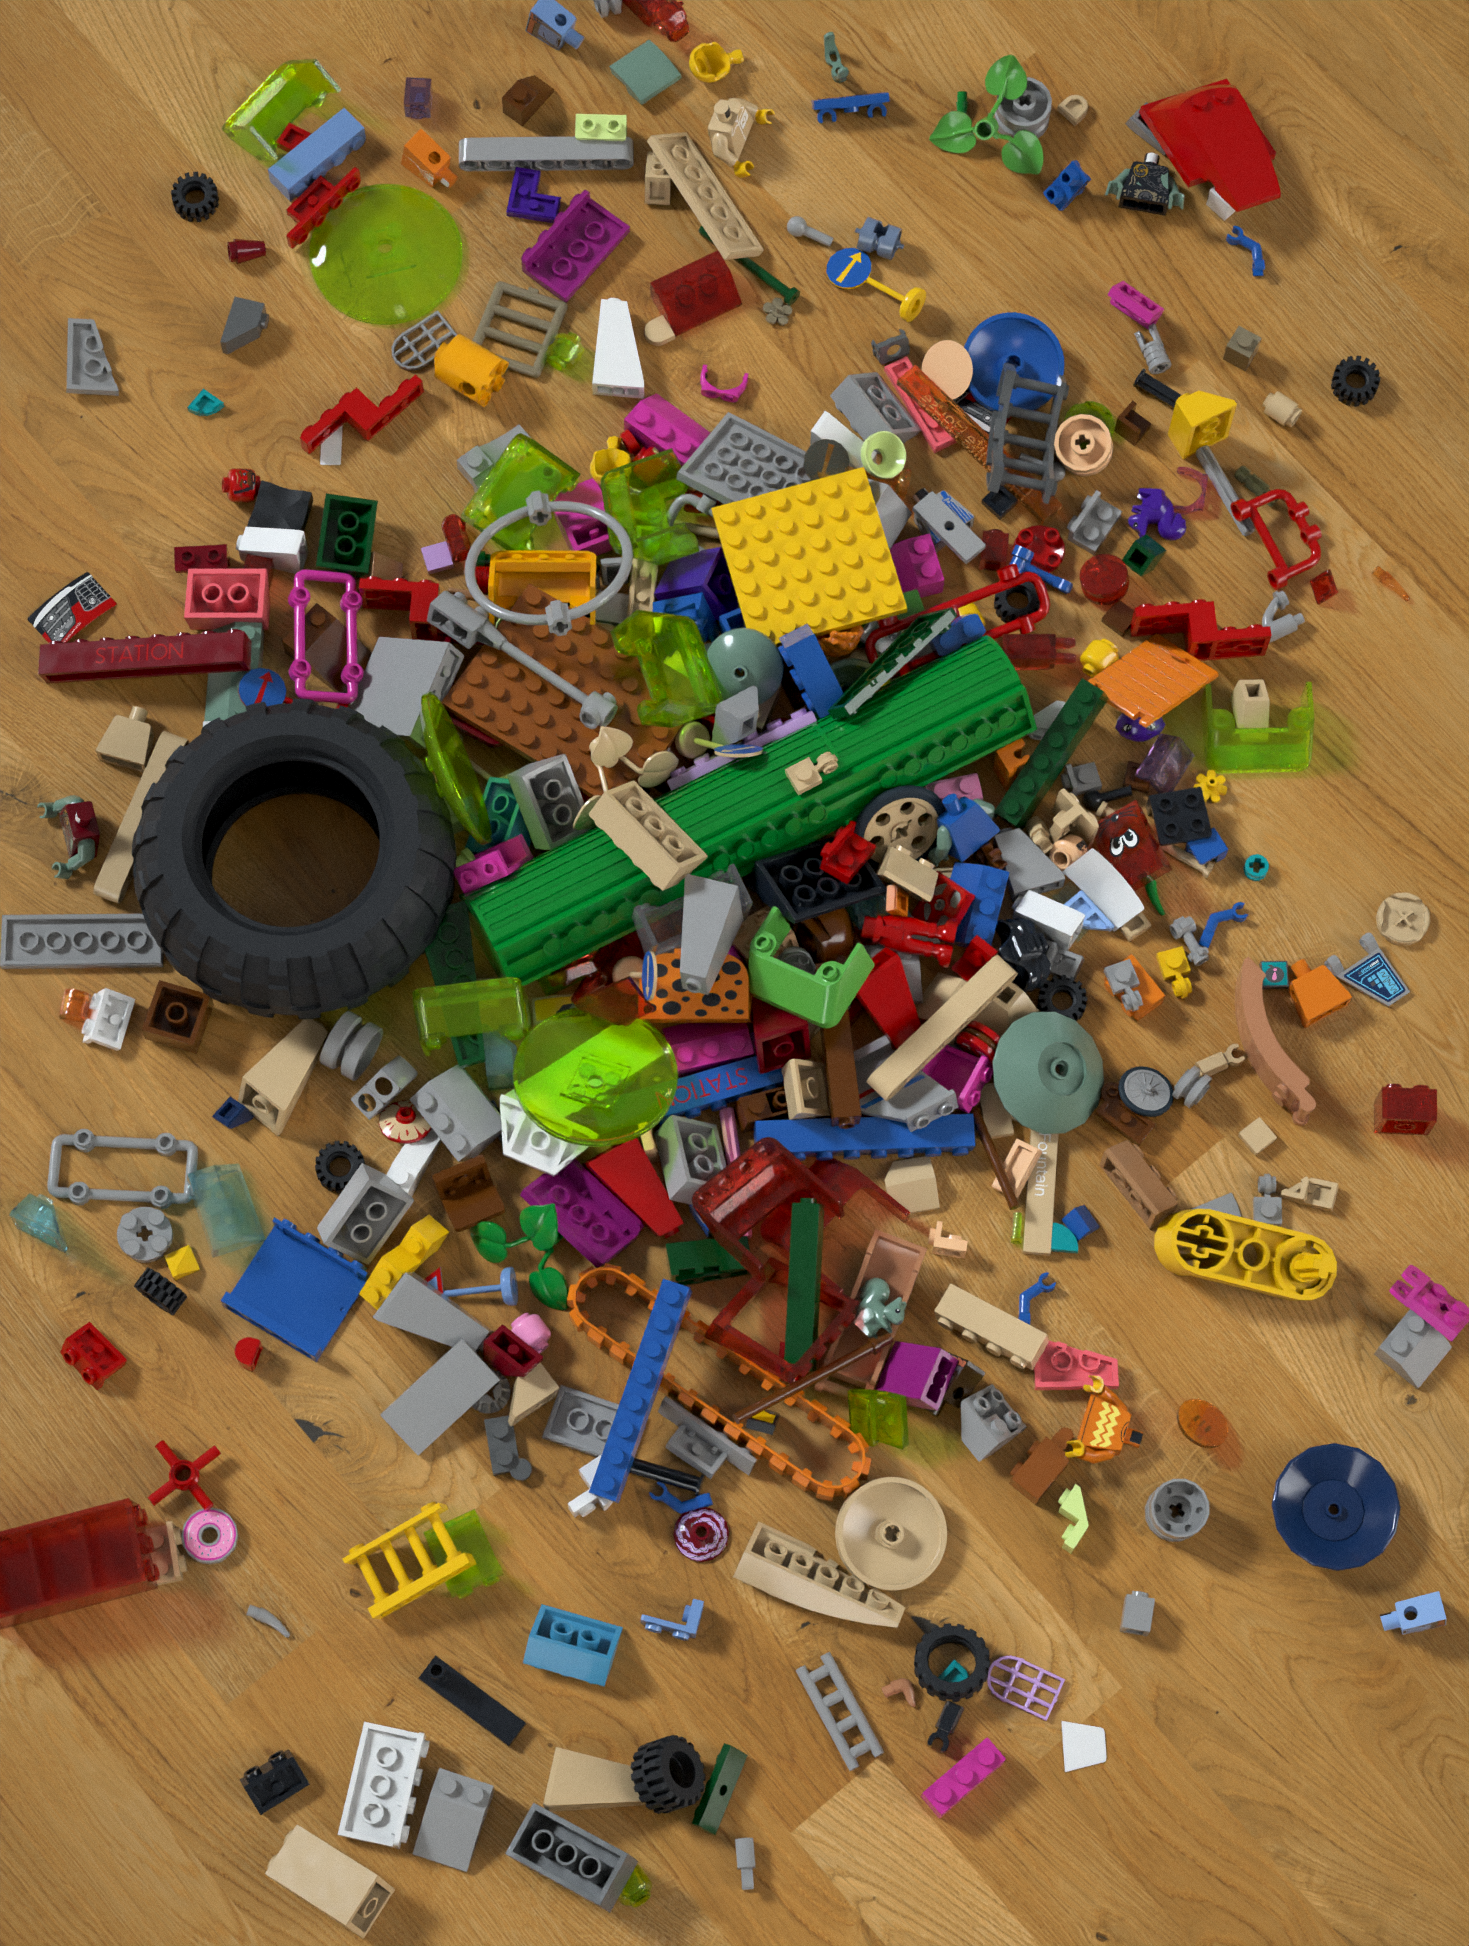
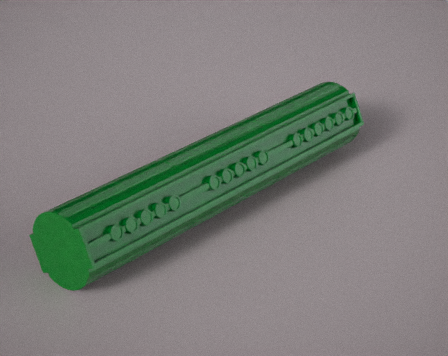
(750, 811)

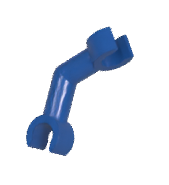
(1258, 263)
(1217, 917)
(1030, 1293)
(682, 1507)

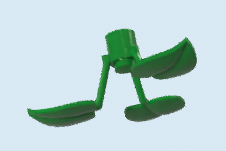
(541, 1227)

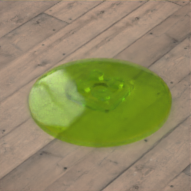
(391, 284)
(453, 769)
(575, 1047)

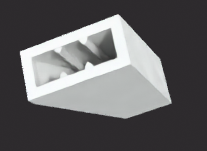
(830, 428)
(284, 546)
(1050, 917)

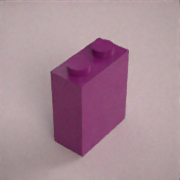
(918, 1373)

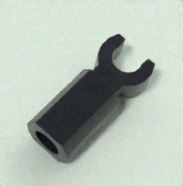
(946, 1724)

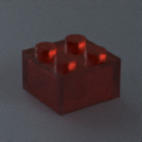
(1405, 1110)

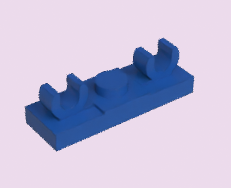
(850, 104)

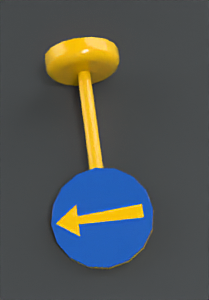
(853, 268)

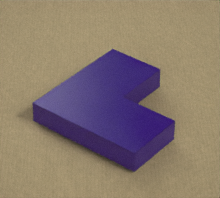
(526, 202)

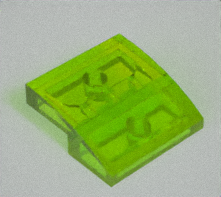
(879, 1417)

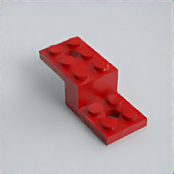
(405, 596)
(1200, 630)

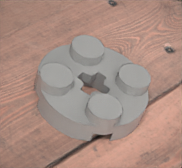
(157, 1243)

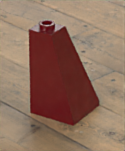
(778, 1036)

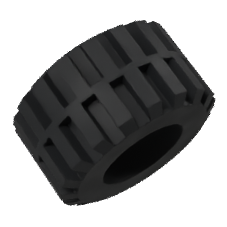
(668, 1774)

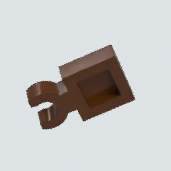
(989, 856)

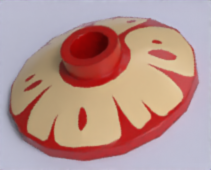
(403, 1123)

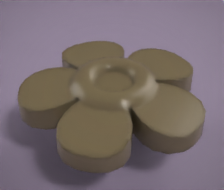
(777, 312)

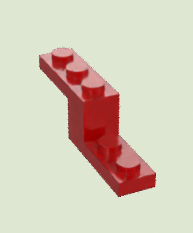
(361, 414)

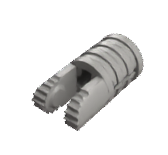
(1154, 351)

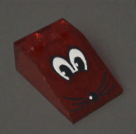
(1131, 846)

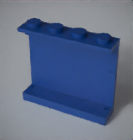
(297, 1289)

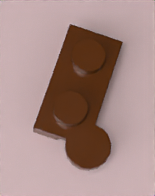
(1121, 1118)

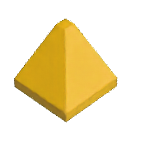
(182, 1262)

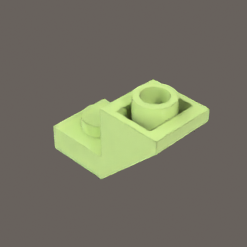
(1073, 1509)

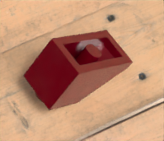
(510, 1353)

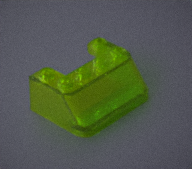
(637, 500)
(672, 665)

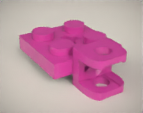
(1431, 1302)

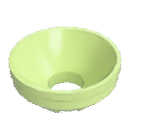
(892, 453)

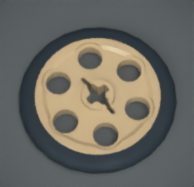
(890, 802)

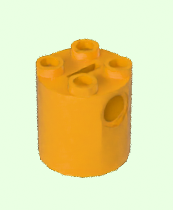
(469, 369)

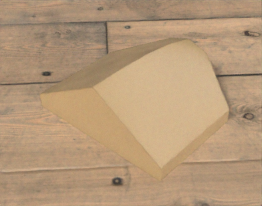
(913, 1184)

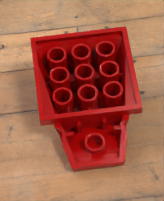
(1216, 140)

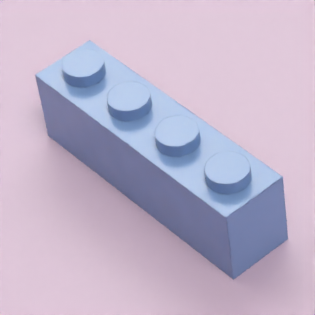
(317, 154)

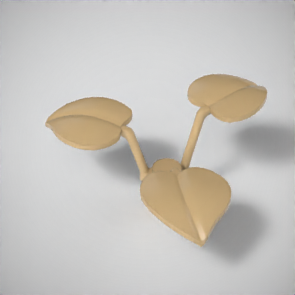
(606, 752)

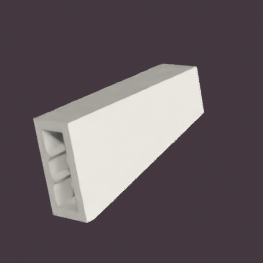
(616, 356)

